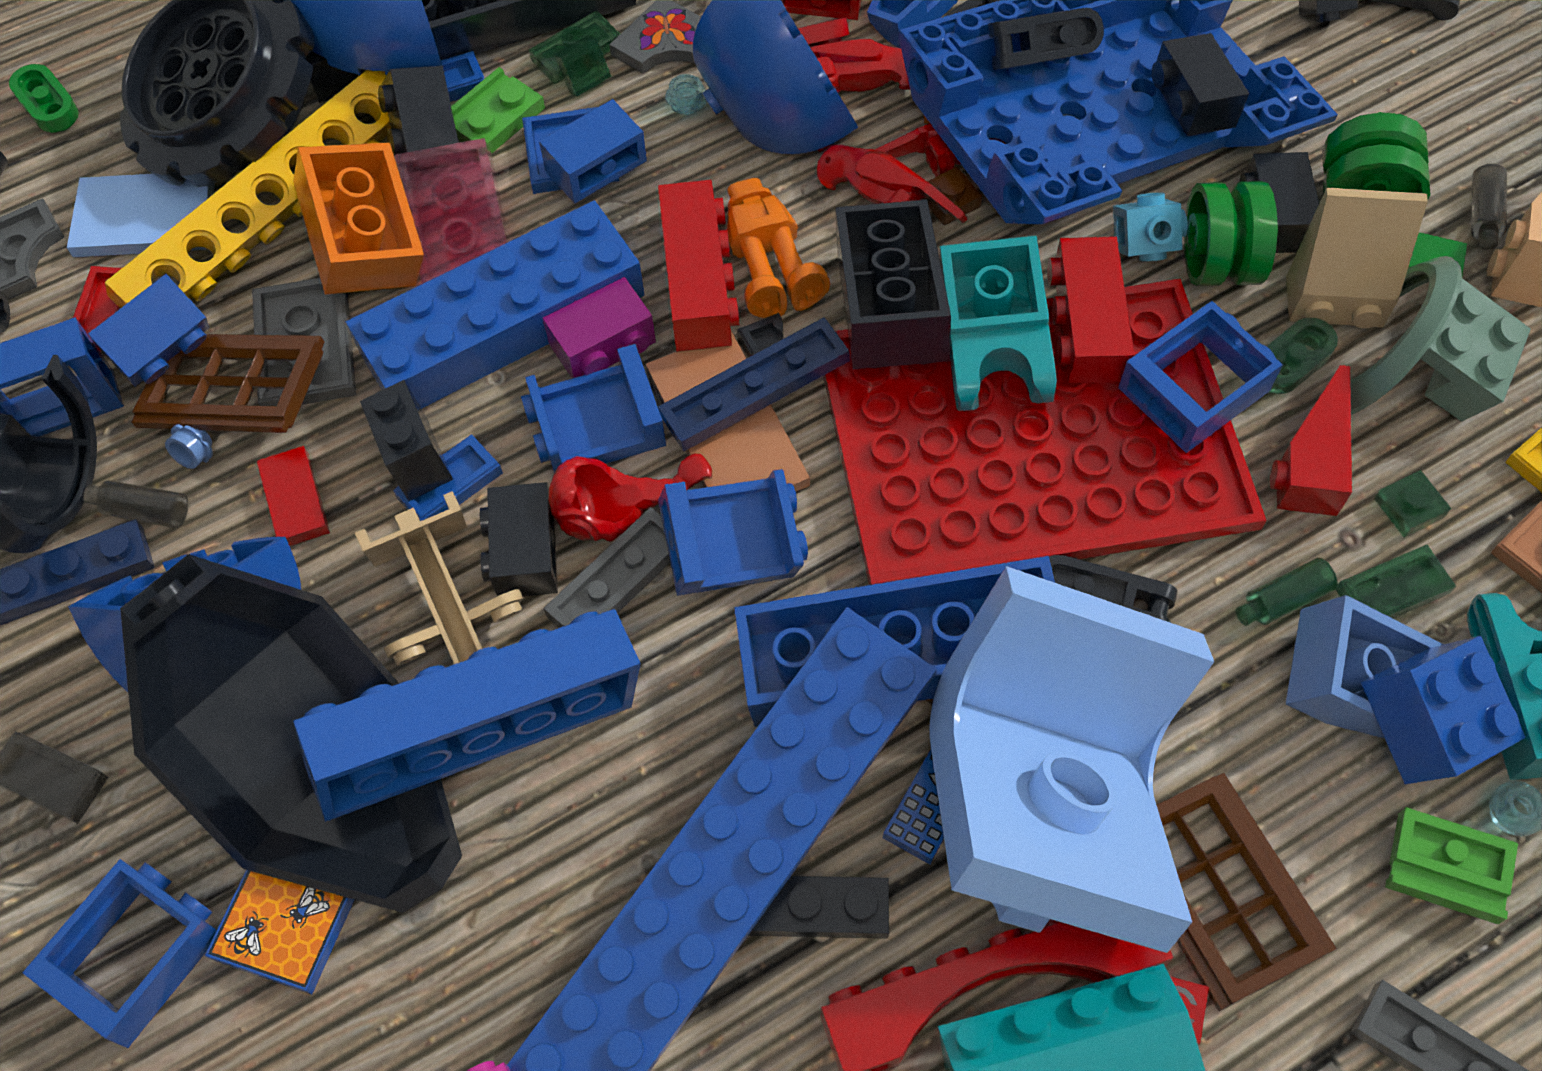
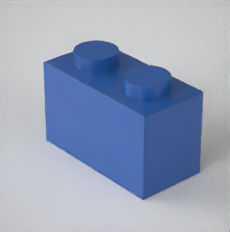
(593, 150)
(151, 331)

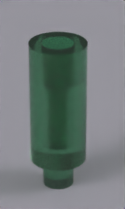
(1288, 592)

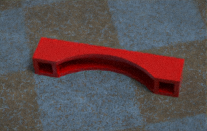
(878, 1025)

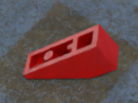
(1318, 461)

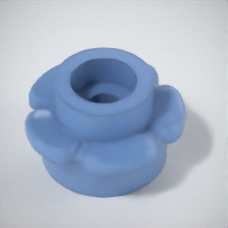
(189, 446)

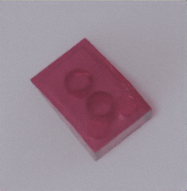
(453, 203)

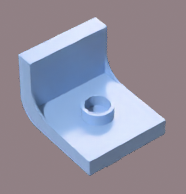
(1051, 758)

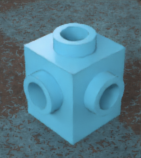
(1149, 227)

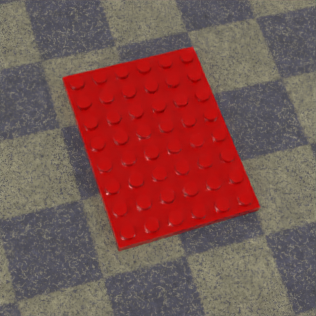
(1029, 477)

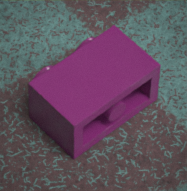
(595, 326)

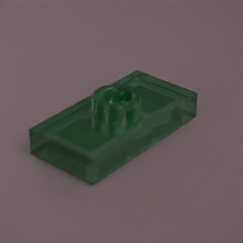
(594, 24)
(1400, 583)

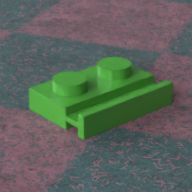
(495, 109)
(1452, 865)

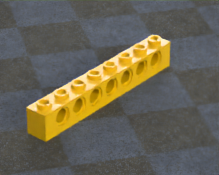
(240, 201)

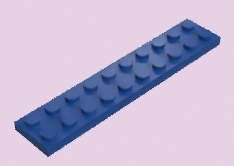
(731, 856)

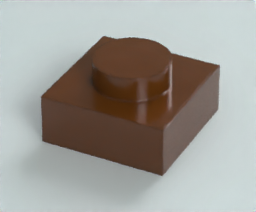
(958, 190)

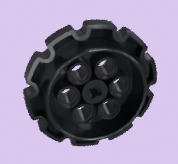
(214, 86)

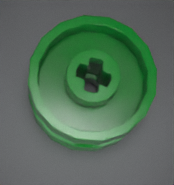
(1377, 155)
(1230, 233)

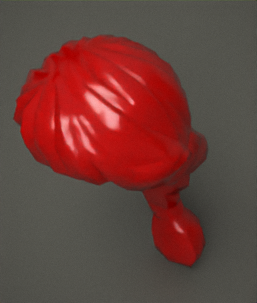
(603, 502)

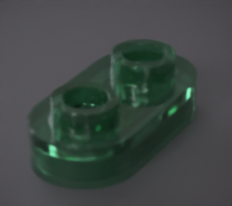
(1296, 359)

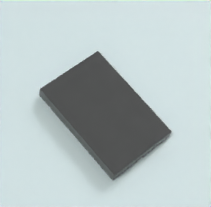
(307, 311)

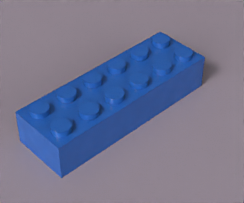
(491, 306)
(918, 612)
(466, 712)

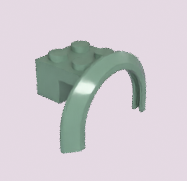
(1458, 334)

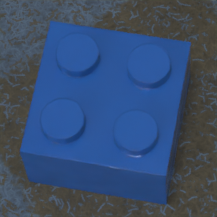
(1443, 711)

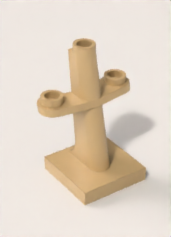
(453, 622)

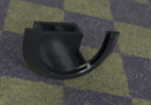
(42, 475)

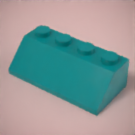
(1101, 1026)

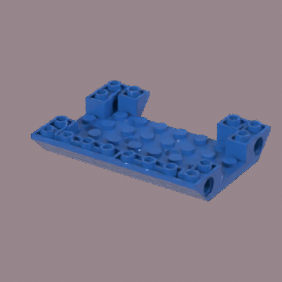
(1073, 163)

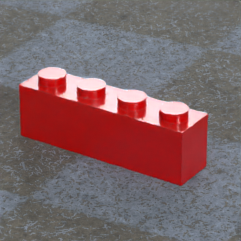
(695, 265)

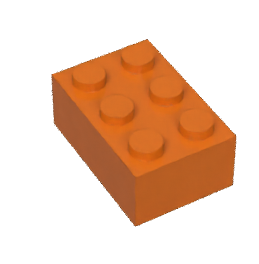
(357, 217)

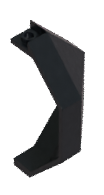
(213, 698)

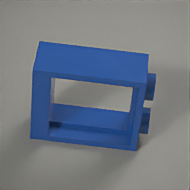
(29, 356)
(1169, 404)
(89, 924)

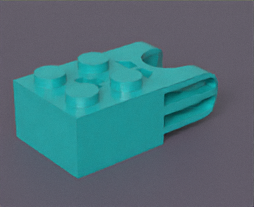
(998, 317)
(1518, 662)

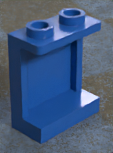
(596, 414)
(732, 533)

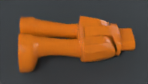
(761, 225)

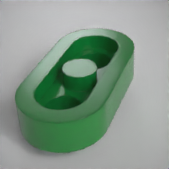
(44, 98)

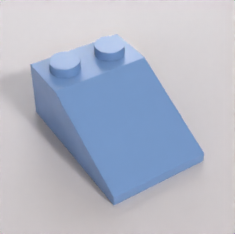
(1337, 650)

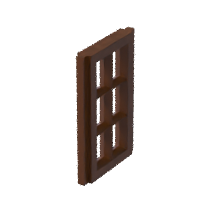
(238, 417)
(1272, 877)

